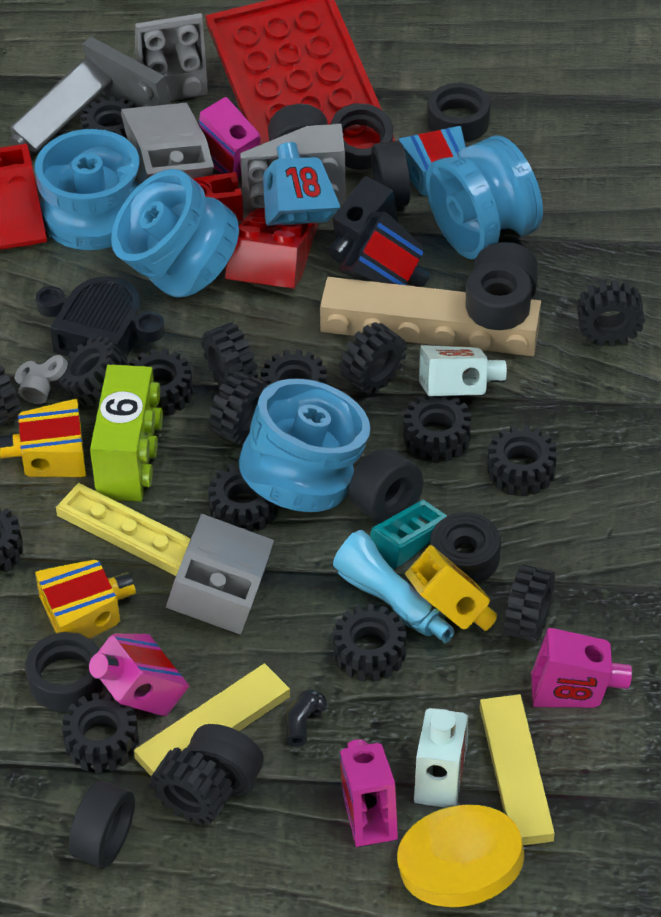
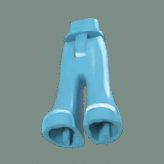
(365, 568)

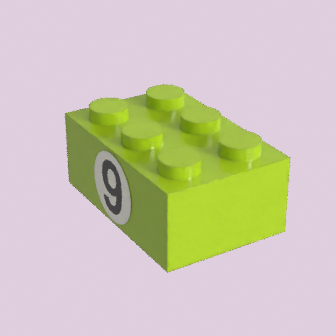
(125, 432)

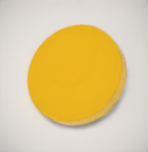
(460, 855)

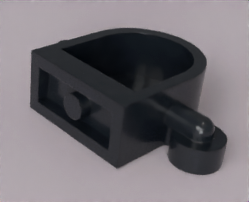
(98, 309)

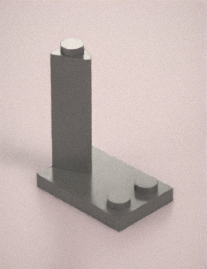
(101, 71)

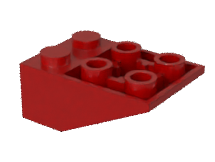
(19, 201)
(270, 253)

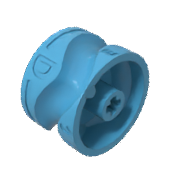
(84, 185)
(482, 194)
(175, 233)
(303, 445)

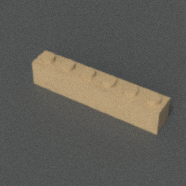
(419, 316)

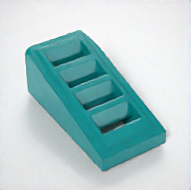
(412, 532)

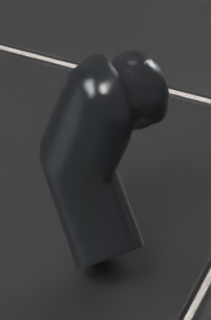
(306, 703)

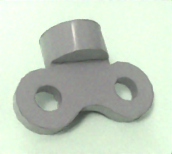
(35, 385)

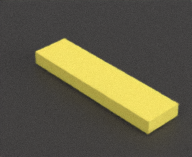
(124, 527)
(232, 707)
(516, 768)

